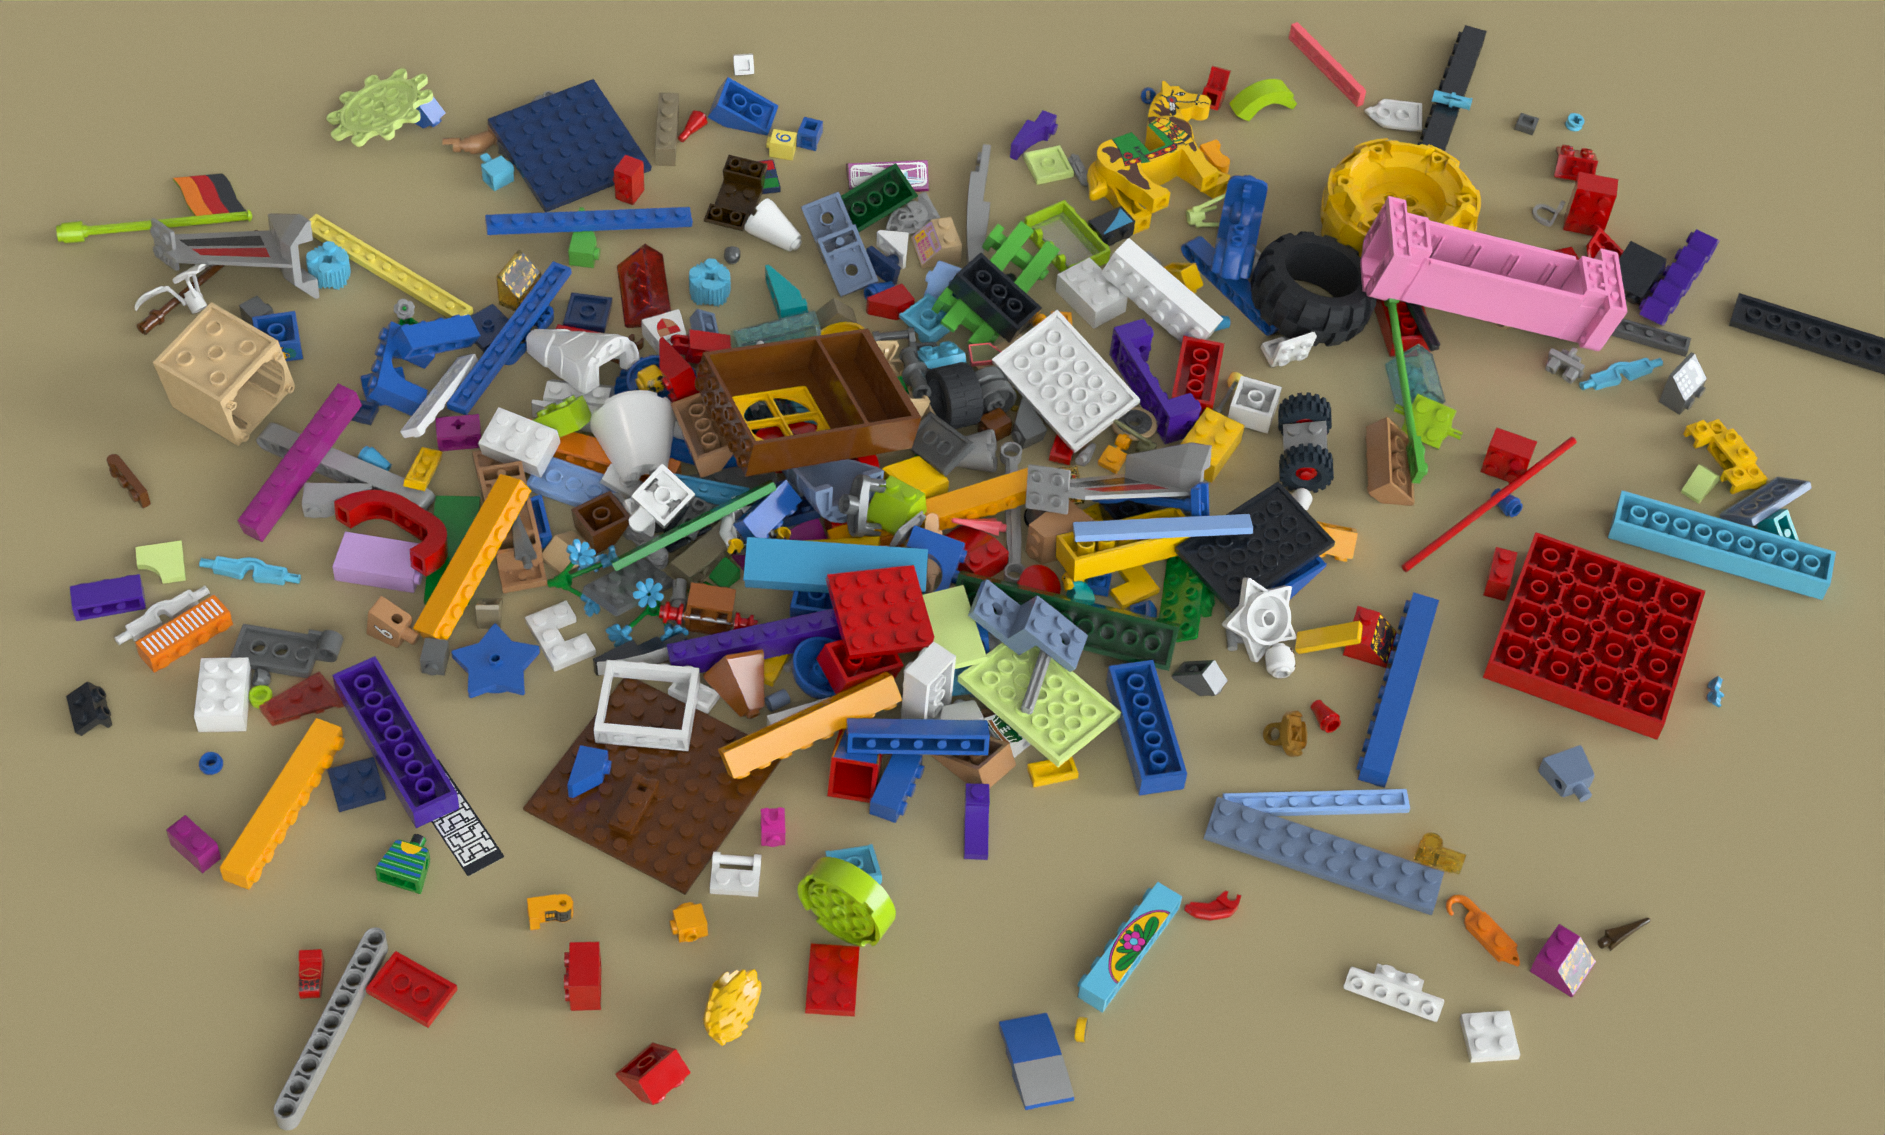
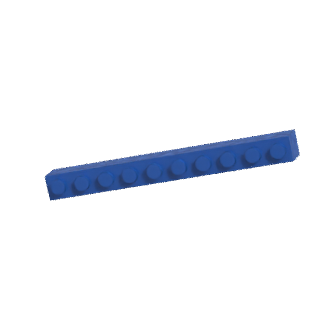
(1398, 691)

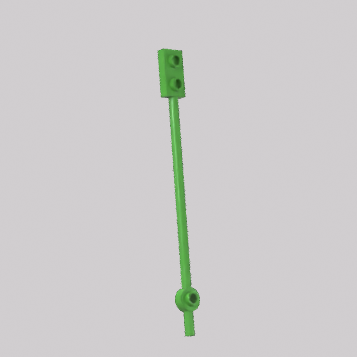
(1414, 449)

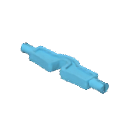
(1611, 376)
(238, 568)

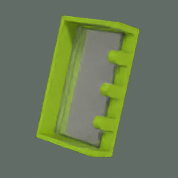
(1068, 233)

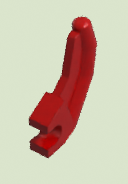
(1215, 910)

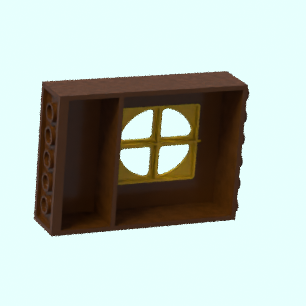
(834, 375)

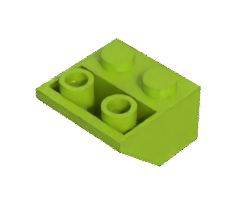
(565, 416)

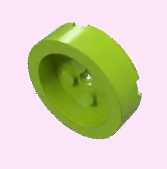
(846, 901)

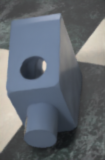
(1568, 773)

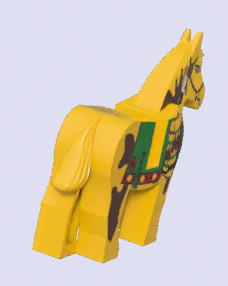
(1133, 172)

